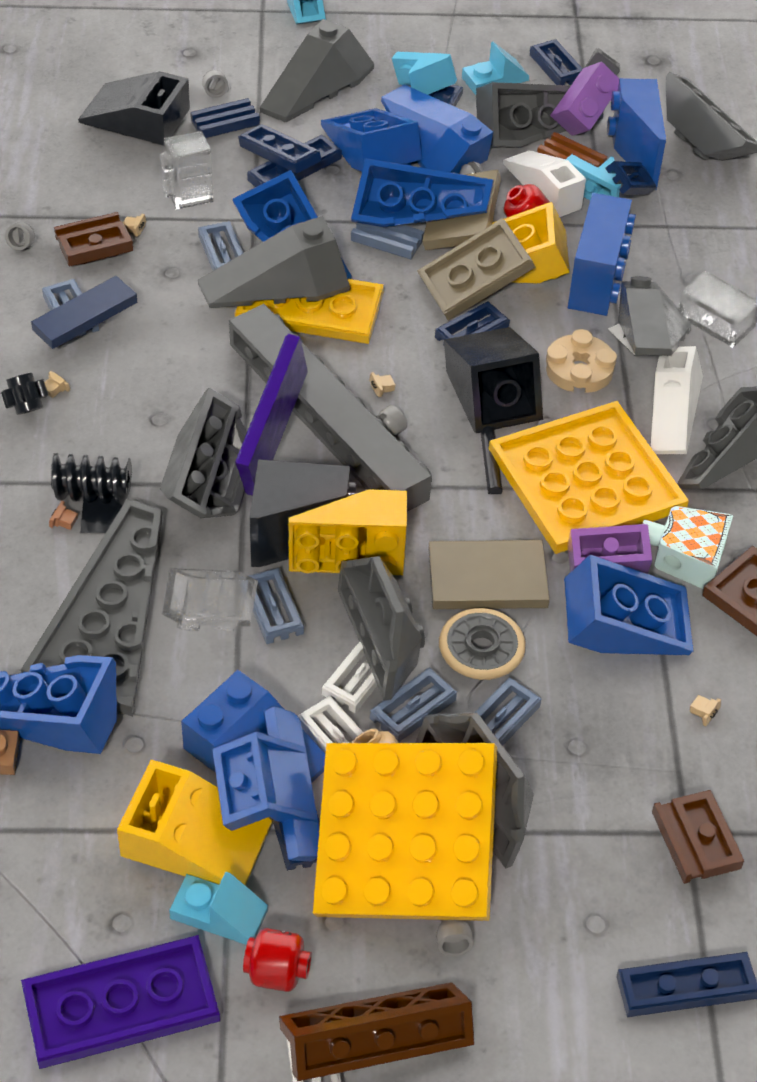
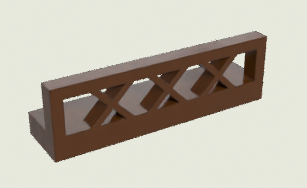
(378, 1030)

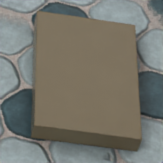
(456, 230)
(476, 269)
(488, 574)

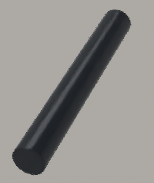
(492, 469)

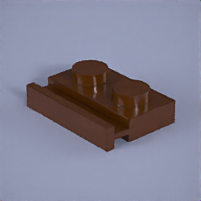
(93, 239)
(697, 836)

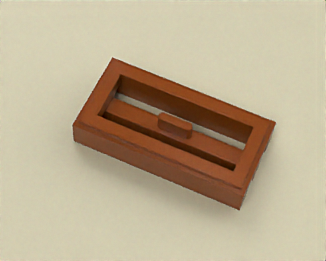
(563, 147)

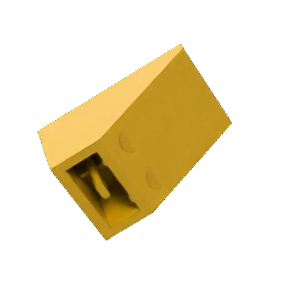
(350, 529)
(180, 828)

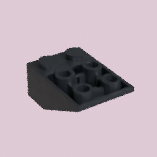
(140, 106)

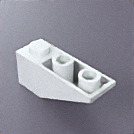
(553, 176)
(675, 400)

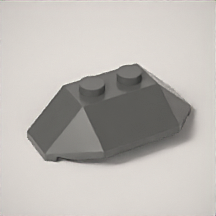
(703, 122)
(203, 460)
(381, 621)
(512, 792)

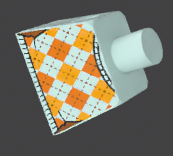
(690, 543)

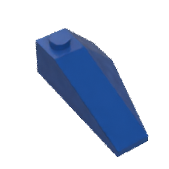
(446, 133)
(410, 194)
(275, 207)
(62, 704)

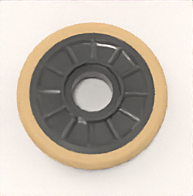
(476, 663)

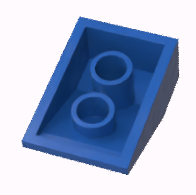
(638, 124)
(374, 136)
(626, 610)
(232, 713)

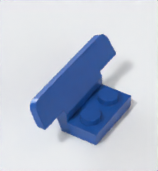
(272, 779)

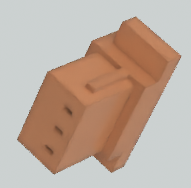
(63, 517)

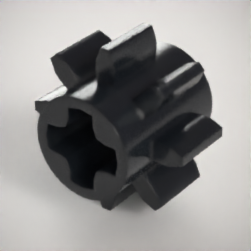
(24, 393)

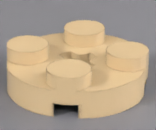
(585, 348)

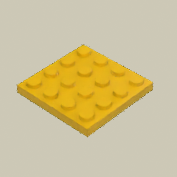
(586, 473)
(406, 831)

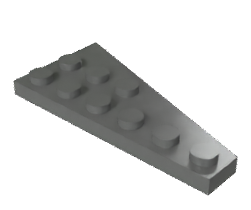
(109, 602)

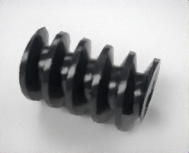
(90, 479)

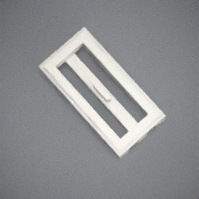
(345, 695)
(332, 731)

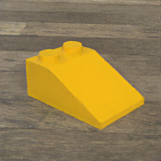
(544, 240)

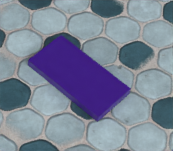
(272, 410)
(119, 1001)

